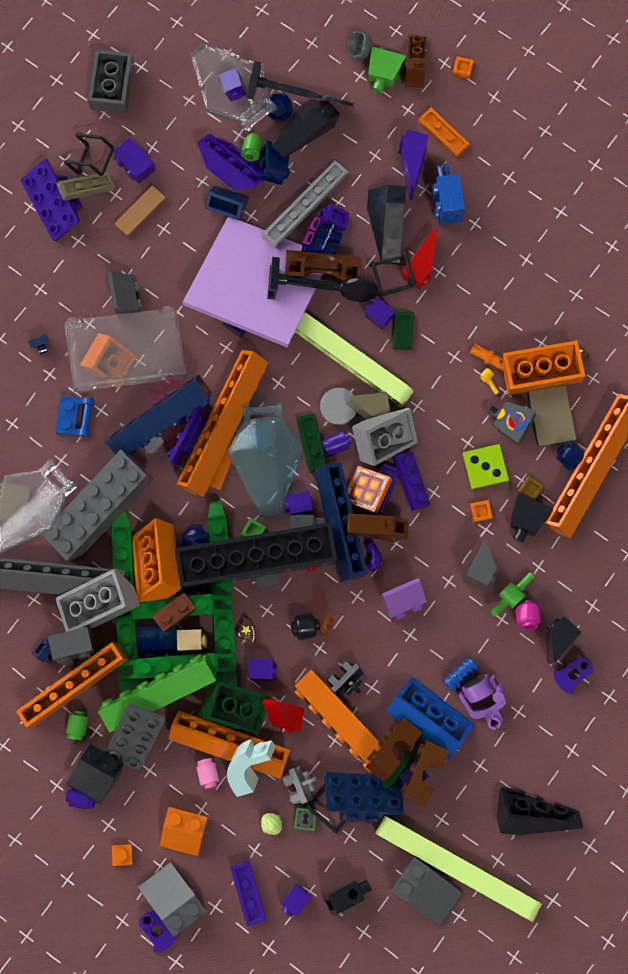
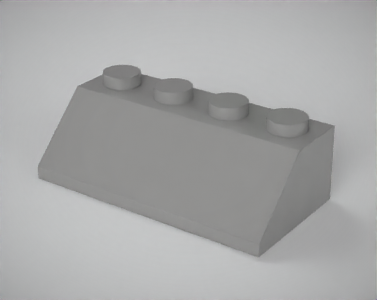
(97, 601)

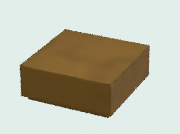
(531, 488)

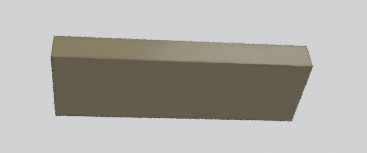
(85, 186)

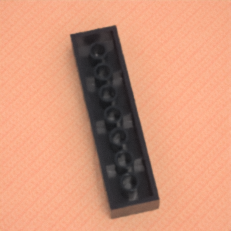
(256, 556)

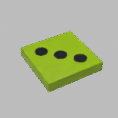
(485, 466)

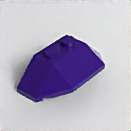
(228, 164)

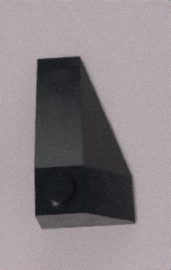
(304, 126)
(386, 215)
(528, 815)

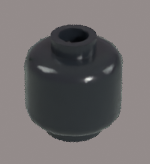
(305, 626)

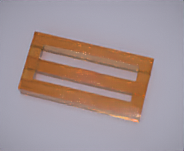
(327, 624)

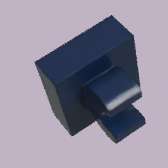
(39, 342)
(42, 651)

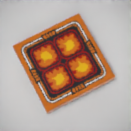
(368, 489)

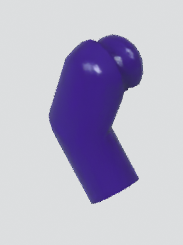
(376, 557)

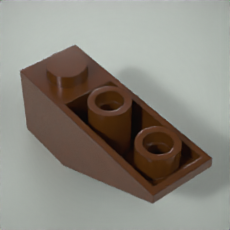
(416, 61)
(378, 527)

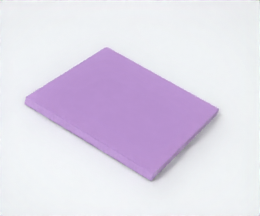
(235, 284)

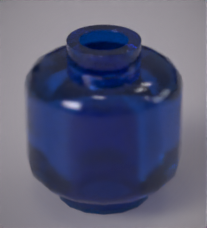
(569, 455)

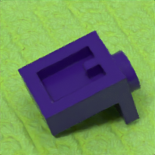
(334, 215)

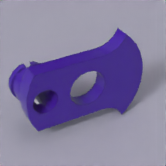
(563, 679)
(162, 942)

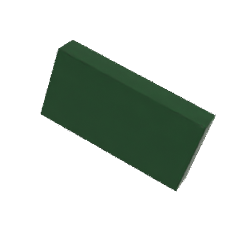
(403, 330)
(405, 759)

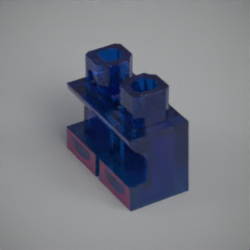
(320, 236)

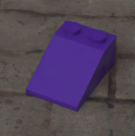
(412, 152)

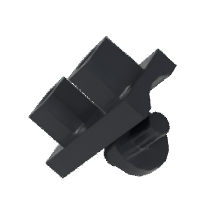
(348, 682)

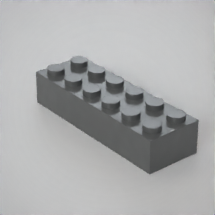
(98, 506)

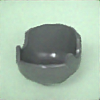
(359, 45)

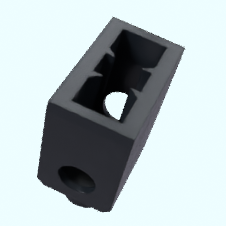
(527, 517)
(339, 900)

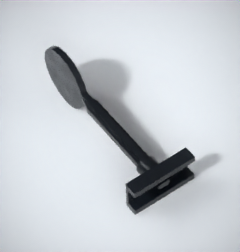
(262, 82)
(352, 289)

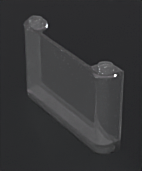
(124, 349)

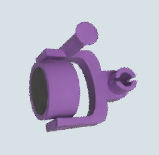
(480, 688)

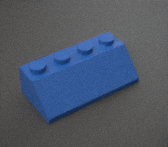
(431, 715)

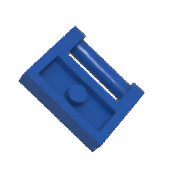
(68, 416)

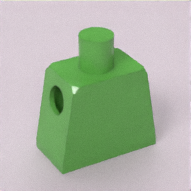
(384, 68)

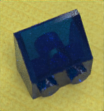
(154, 642)

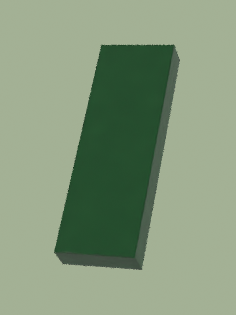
(311, 442)

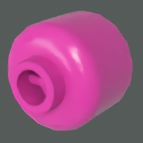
(528, 615)

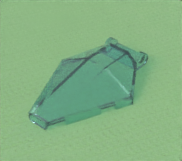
(265, 458)

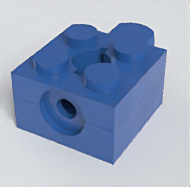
(448, 197)

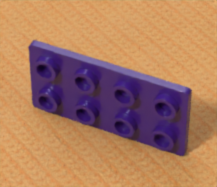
(54, 212)
(188, 438)

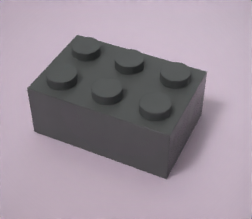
(111, 81)
(73, 646)

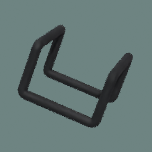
(80, 163)
(373, 264)
(309, 807)

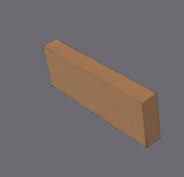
(140, 211)

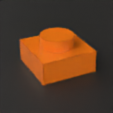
(122, 855)

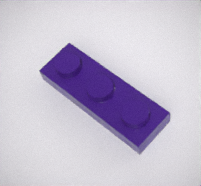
(411, 481)
(248, 893)

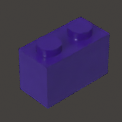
(133, 160)

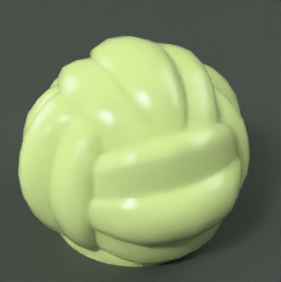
(271, 824)

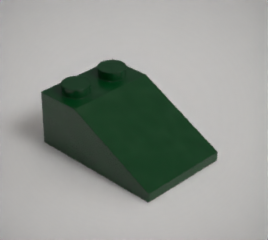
(233, 706)

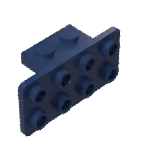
(361, 797)

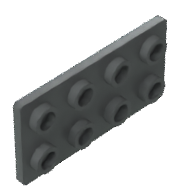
(135, 736)

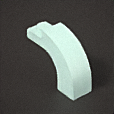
(239, 773)

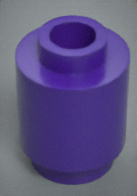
(336, 443)
(79, 800)

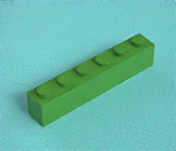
(161, 691)

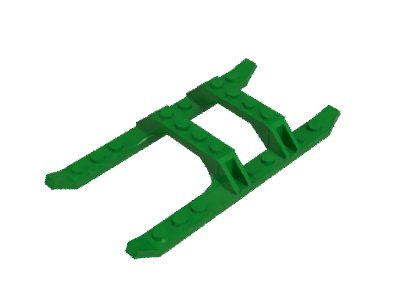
(216, 604)

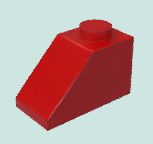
(284, 715)

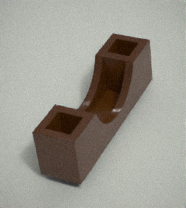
(303, 263)

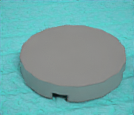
(334, 407)

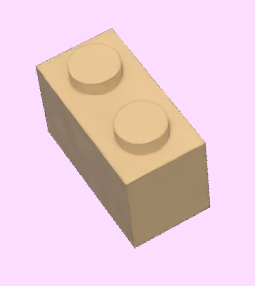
(191, 641)

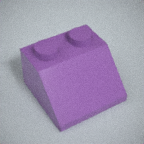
(404, 599)

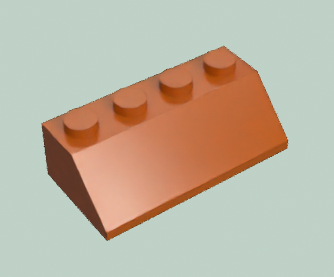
(543, 367)
(155, 561)

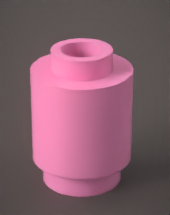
(207, 773)

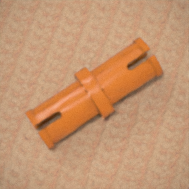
(487, 356)

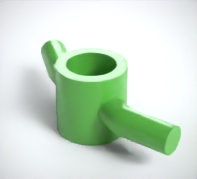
(512, 594)

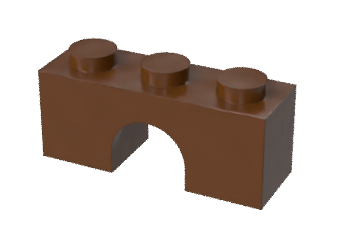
(383, 761)
(416, 789)

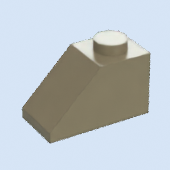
(369, 404)

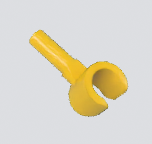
(486, 376)

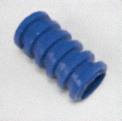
(460, 674)

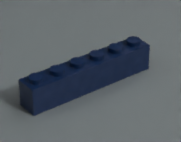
(160, 416)
(336, 508)

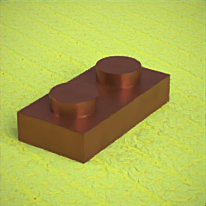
(174, 612)

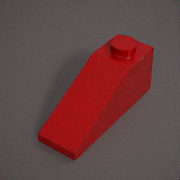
(422, 262)

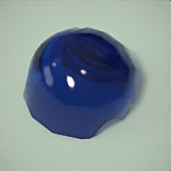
(284, 107)
(195, 535)

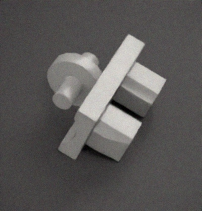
(303, 785)

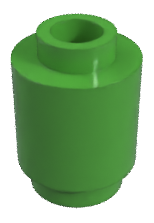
(251, 147)
(77, 725)

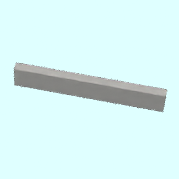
(304, 204)

